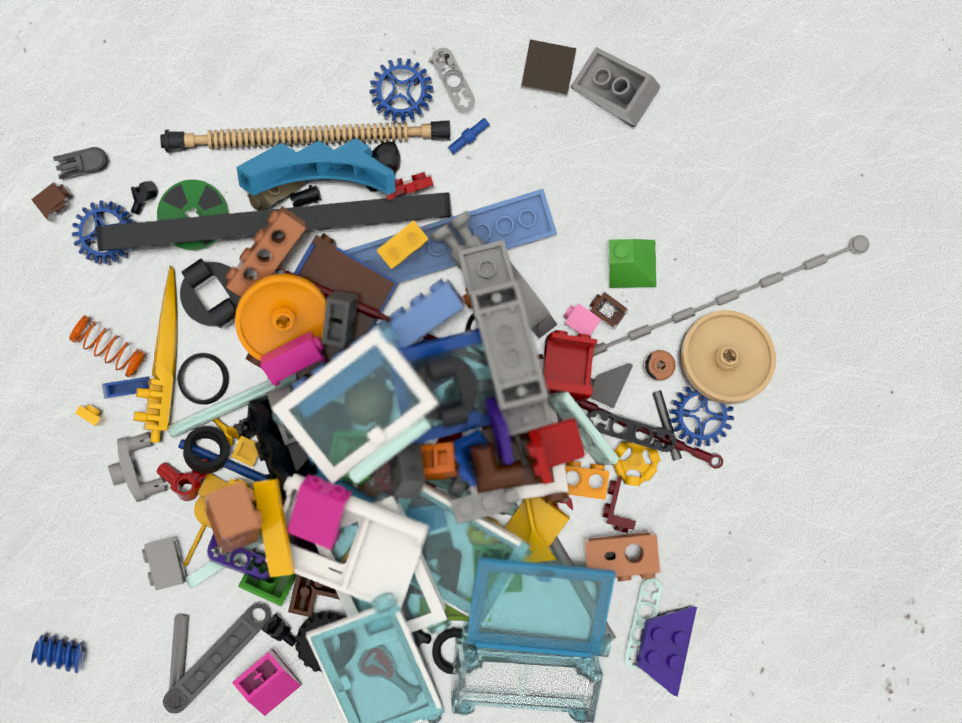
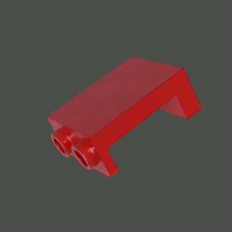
(568, 364)

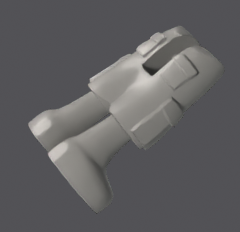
(446, 235)

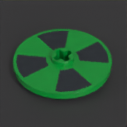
(188, 196)

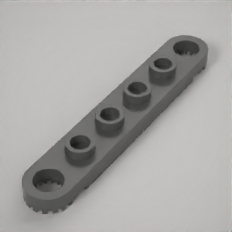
(216, 658)

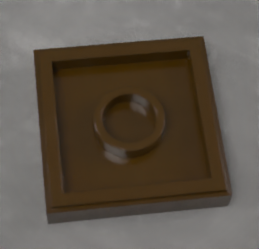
(548, 67)

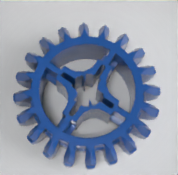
(392, 97)
(96, 214)
(703, 403)

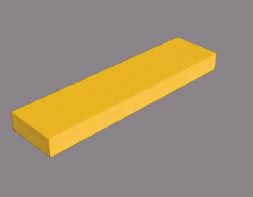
(274, 528)

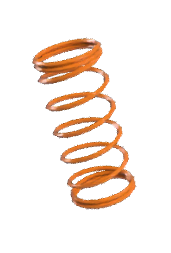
(135, 360)

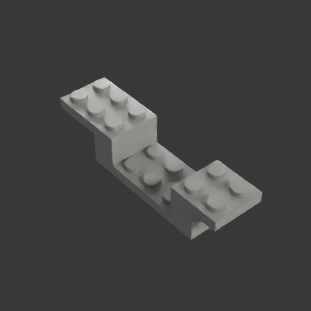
(506, 337)

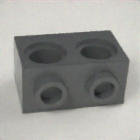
(340, 319)
(407, 472)

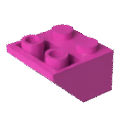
(266, 683)

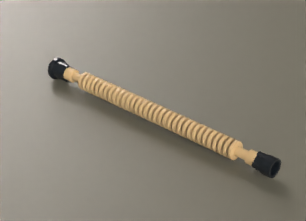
(180, 140)

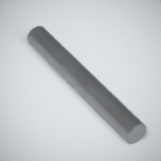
(665, 420)

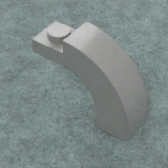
(536, 312)

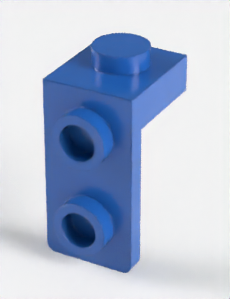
(463, 455)

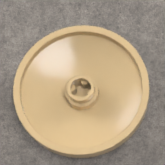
(728, 357)

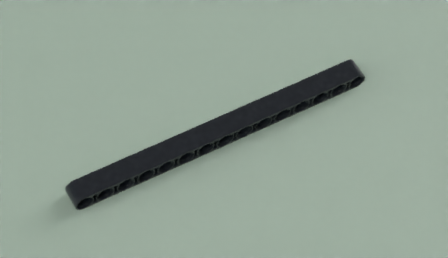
(249, 223)

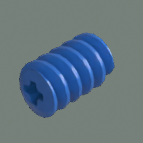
(58, 654)

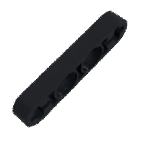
(632, 427)

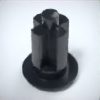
(243, 429)

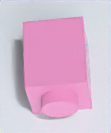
(581, 319)

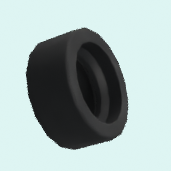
(207, 433)
(436, 651)

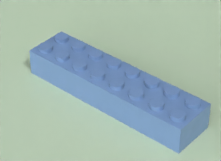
(416, 320)

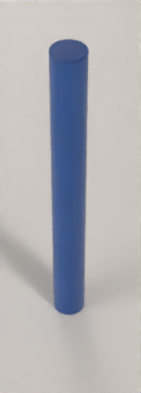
(230, 465)

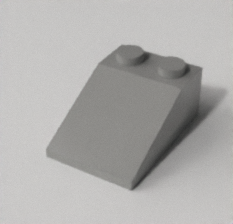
(616, 86)

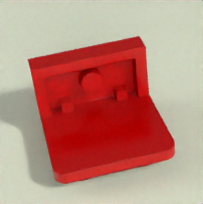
(555, 446)

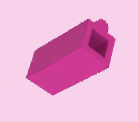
(292, 357)

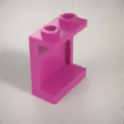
(318, 511)

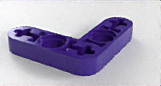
(259, 559)

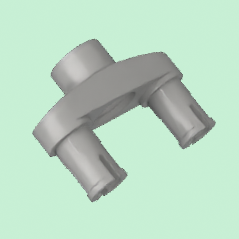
(124, 471)

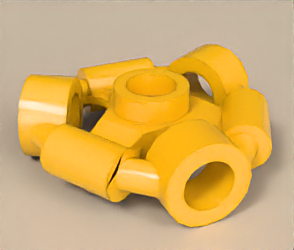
(635, 462)

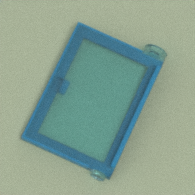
(540, 608)

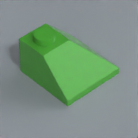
(632, 263)

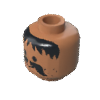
(651, 369)

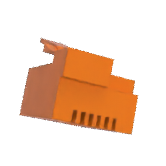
(439, 461)

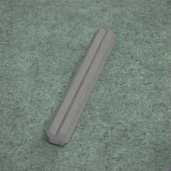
(178, 655)

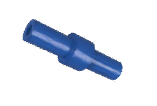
(468, 136)

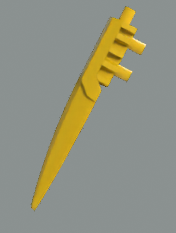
(163, 368)

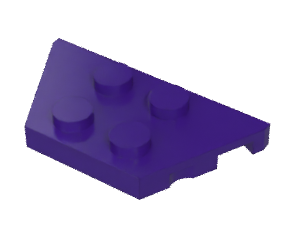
(666, 647)

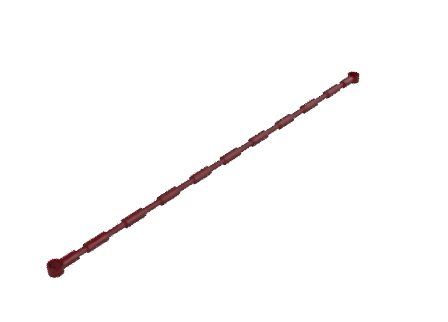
(584, 404)

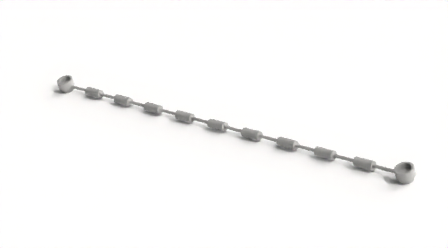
(858, 245)

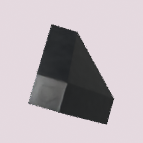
(279, 458)

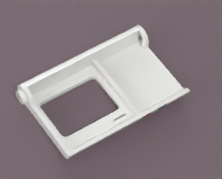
(380, 556)

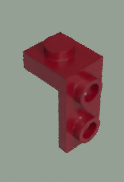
(621, 523)

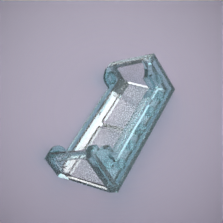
(525, 681)

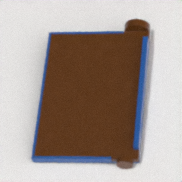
(345, 273)

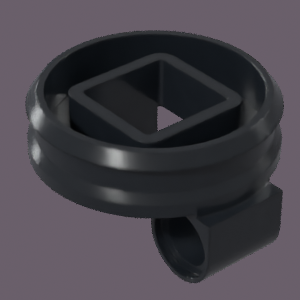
(195, 277)
(453, 410)

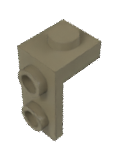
(269, 197)

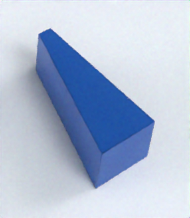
(124, 387)

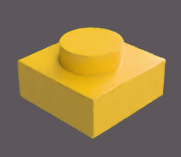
(90, 414)
(245, 451)

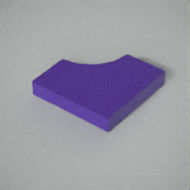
(499, 430)

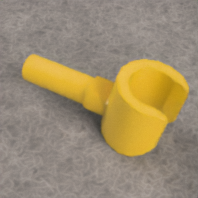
(228, 431)

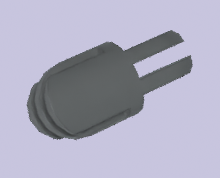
(86, 160)

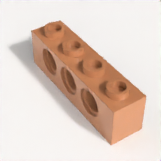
(265, 266)

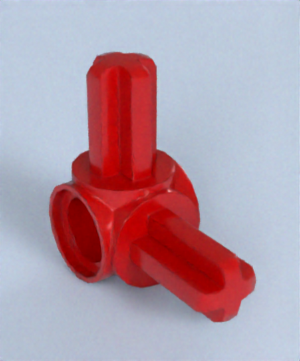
(178, 480)

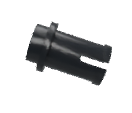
(307, 196)

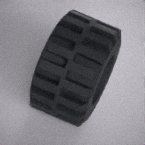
(302, 644)

